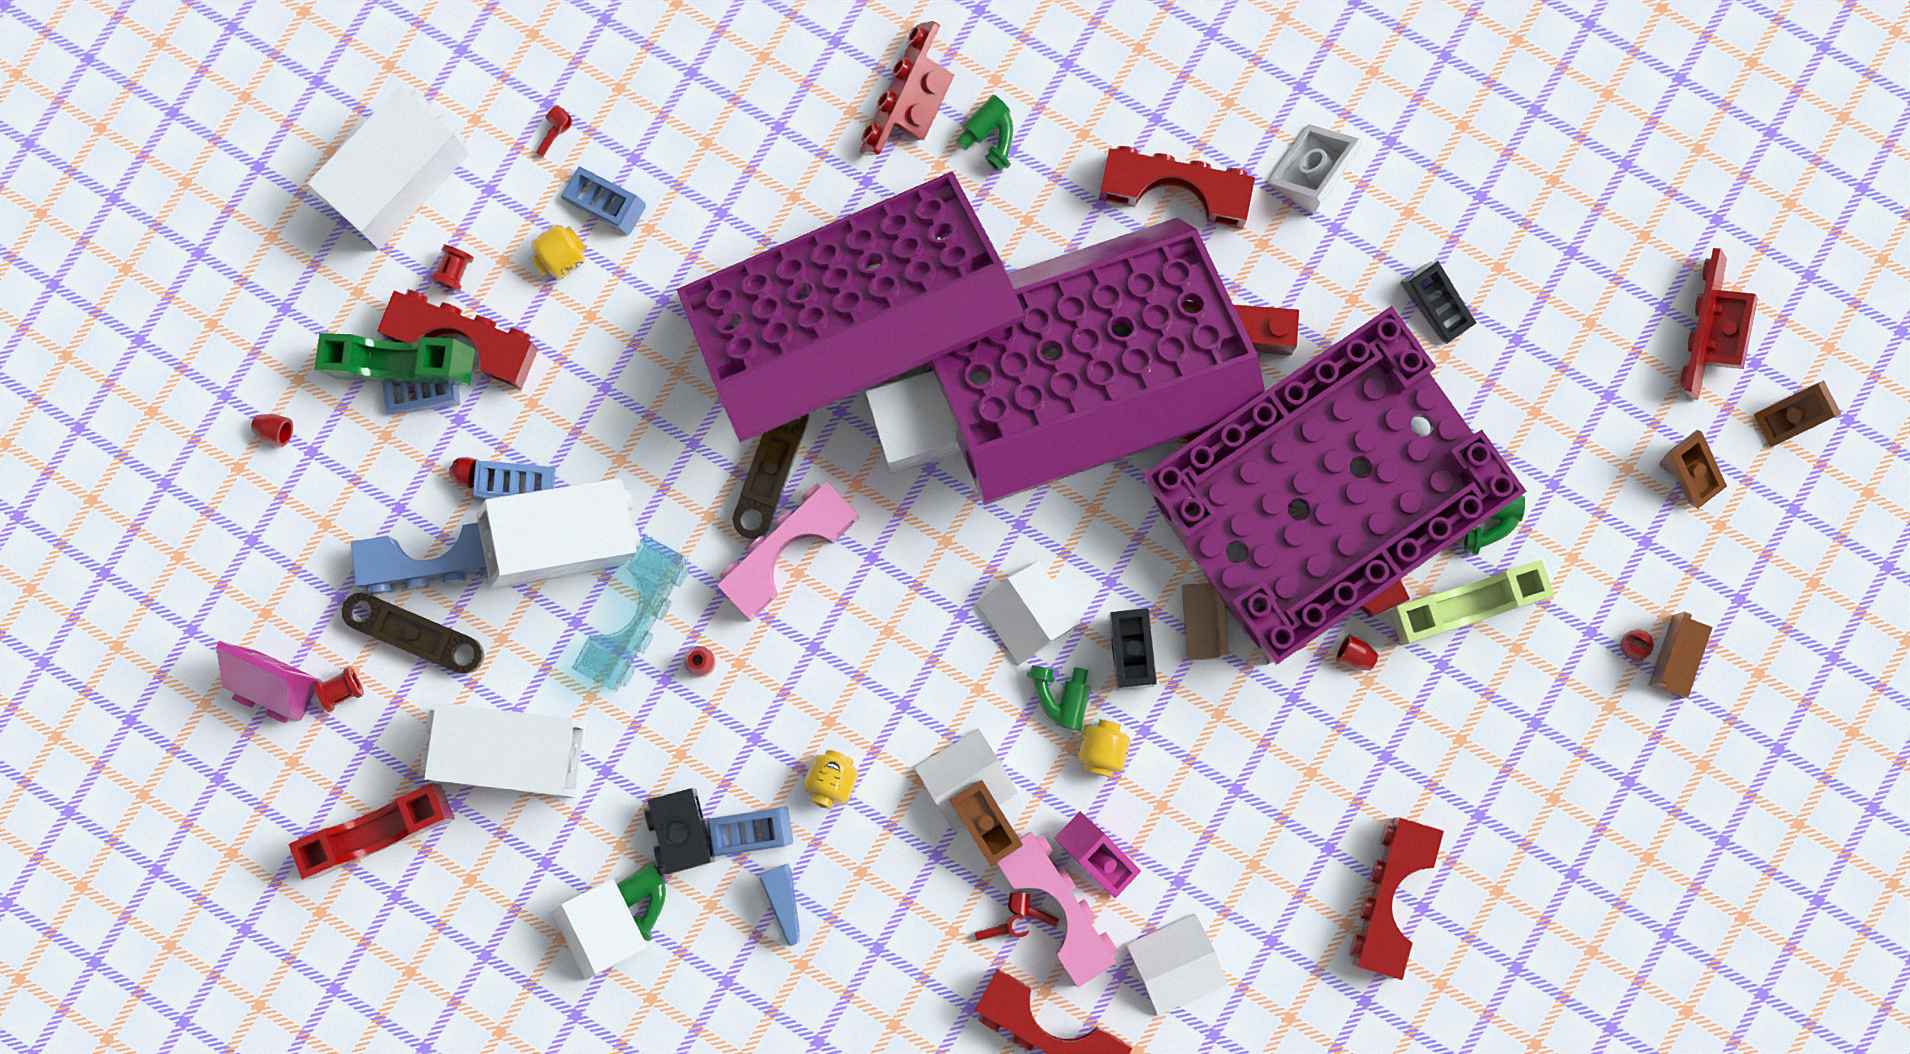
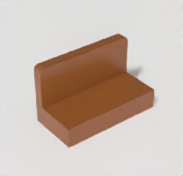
(1680, 655)

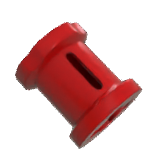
(451, 268)
(338, 689)

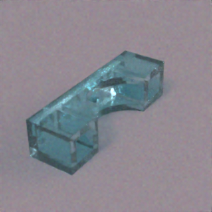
(611, 656)

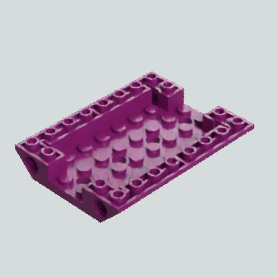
(856, 320)
(1105, 390)
(1299, 447)

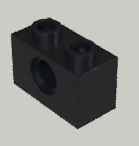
(1132, 649)
(696, 847)

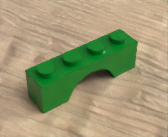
(375, 360)

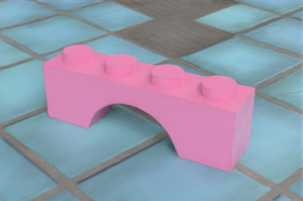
(821, 516)
(1083, 949)

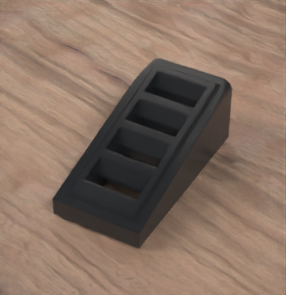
(1449, 294)

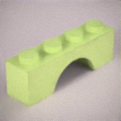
(1471, 602)

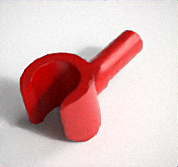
(560, 122)
(1020, 903)
(1002, 929)

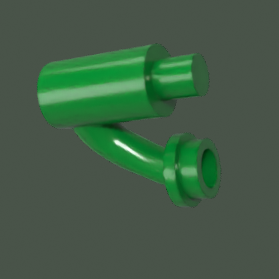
(989, 116)
(1509, 519)
(1073, 700)
(637, 886)

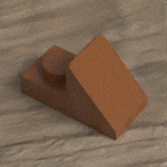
(1797, 413)
(1695, 469)
(986, 822)

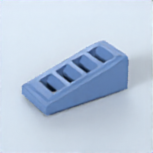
(622, 214)
(450, 397)
(483, 468)
(781, 825)
(781, 895)

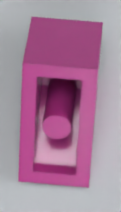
(1097, 854)

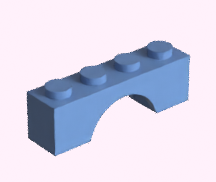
(383, 563)

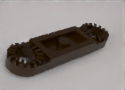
(769, 475)
(412, 633)

